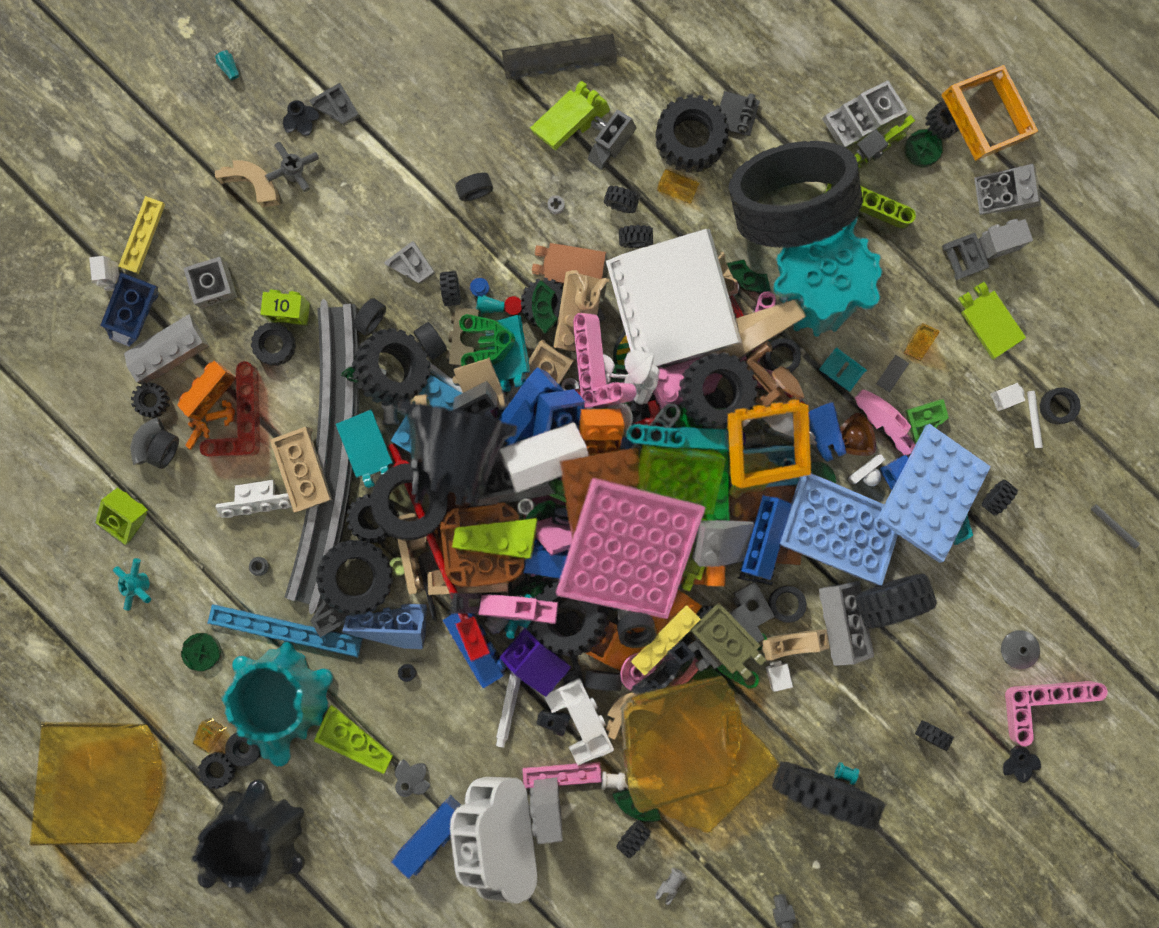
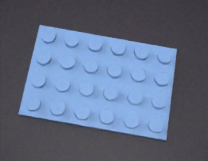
(934, 493)
(839, 529)

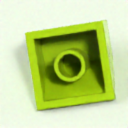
(120, 515)

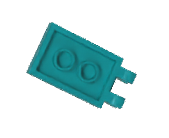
(516, 361)
(364, 446)

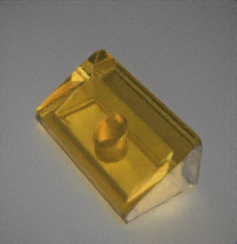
(677, 186)

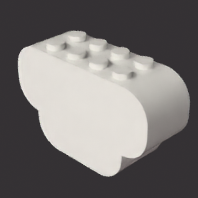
(495, 840)

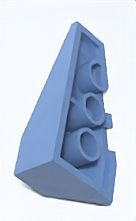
(396, 627)

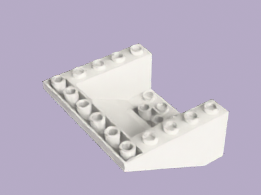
(674, 299)

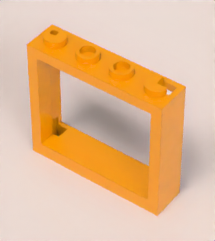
(967, 123)
(801, 445)

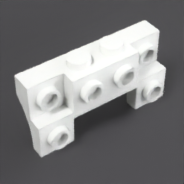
(589, 724)

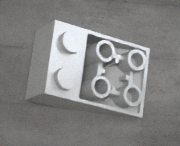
(1008, 190)
(781, 426)

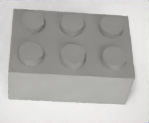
(546, 811)

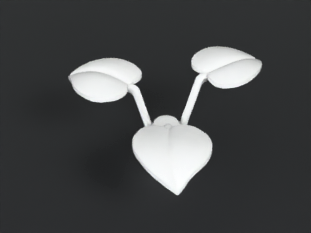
(639, 366)

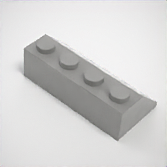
(165, 350)
(846, 632)

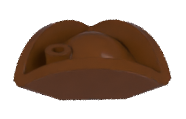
(858, 436)

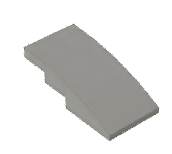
(865, 114)

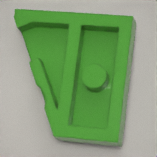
(930, 413)

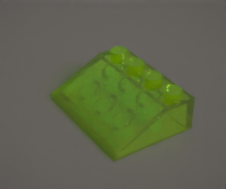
(681, 474)

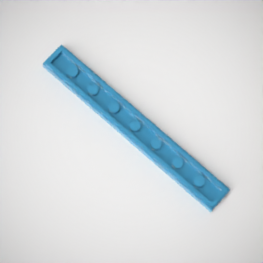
(284, 630)

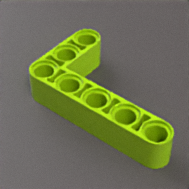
(878, 212)

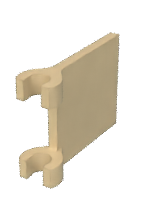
(477, 373)

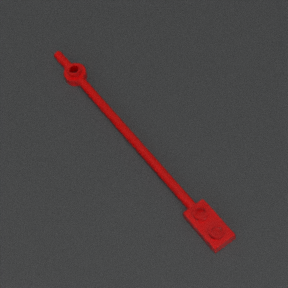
(467, 627)

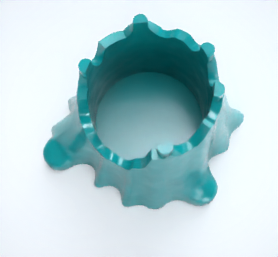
(829, 279)
(276, 700)

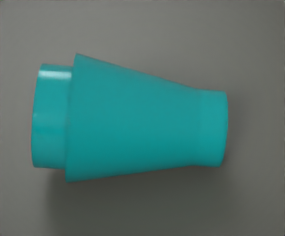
(227, 64)
(489, 305)

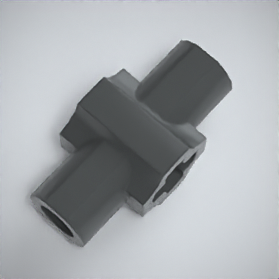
(783, 913)

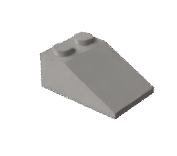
(721, 542)

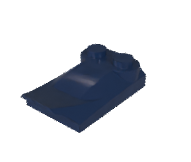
(128, 309)

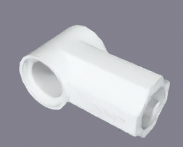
(645, 389)

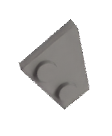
(411, 263)

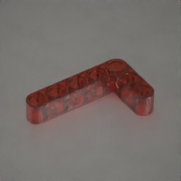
(242, 419)

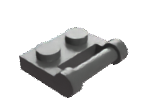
(971, 253)

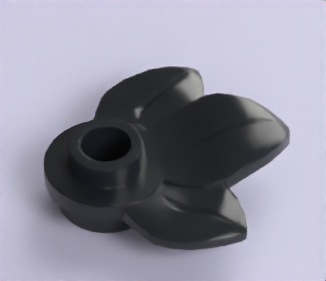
(302, 120)
(1022, 766)

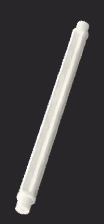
(509, 703)

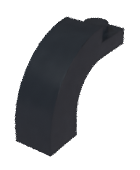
(669, 672)

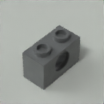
(752, 592)

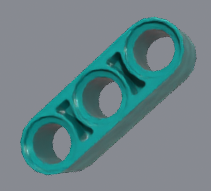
(647, 439)
(704, 439)

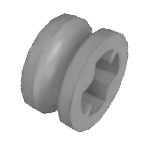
(560, 208)

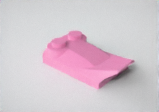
(669, 380)

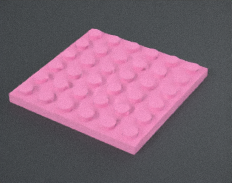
(630, 549)

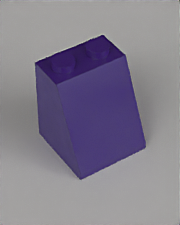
(534, 663)

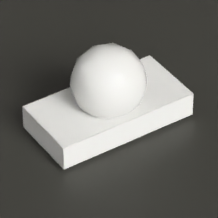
(868, 472)

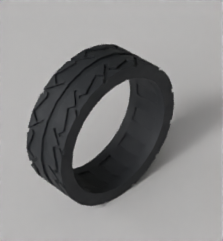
(804, 221)

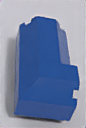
(524, 405)

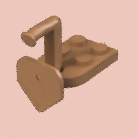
(776, 387)

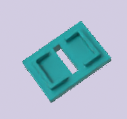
(849, 376)

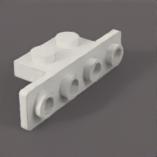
(254, 498)

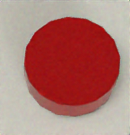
(513, 306)

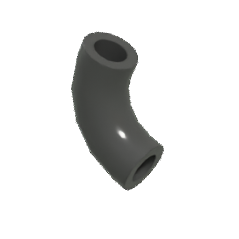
(143, 438)

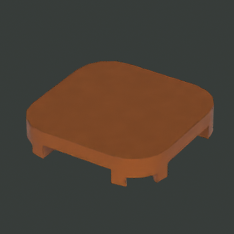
(474, 568)

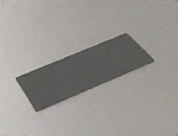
(892, 373)

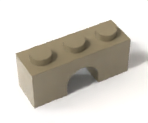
(455, 337)

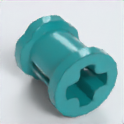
(846, 773)

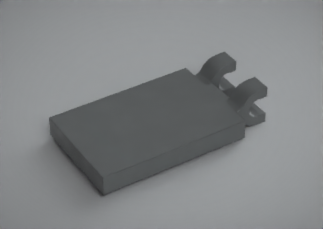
(743, 617)

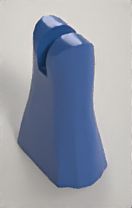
(826, 429)

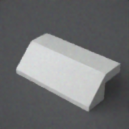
(538, 457)

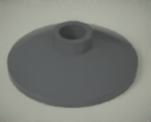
(1011, 649)

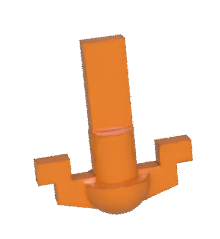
(229, 412)
(200, 427)

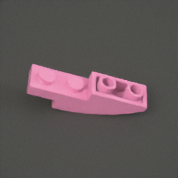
(883, 414)
(518, 608)

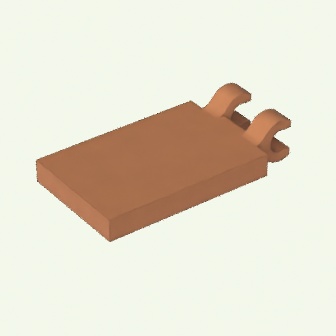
(565, 258)

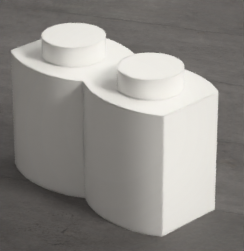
(104, 272)

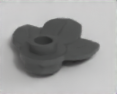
(413, 777)

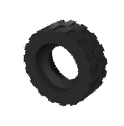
(263, 333)

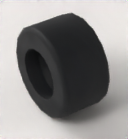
(430, 340)

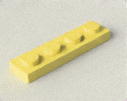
(141, 235)
(665, 640)

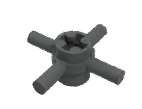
(287, 164)

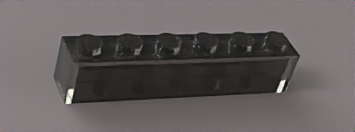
(559, 56)

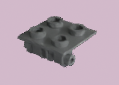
(739, 111)

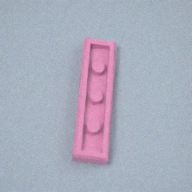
(566, 774)

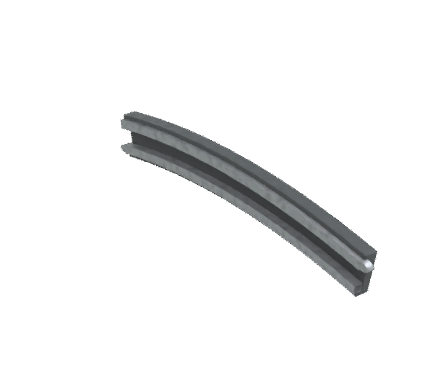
(337, 402)

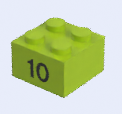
(285, 308)

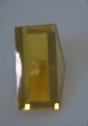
(920, 341)
(208, 734)

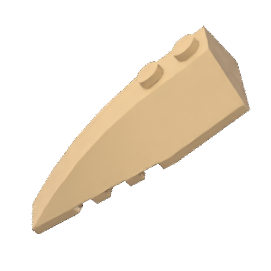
(763, 326)

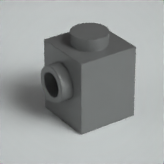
(872, 146)

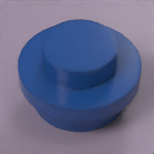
(479, 287)

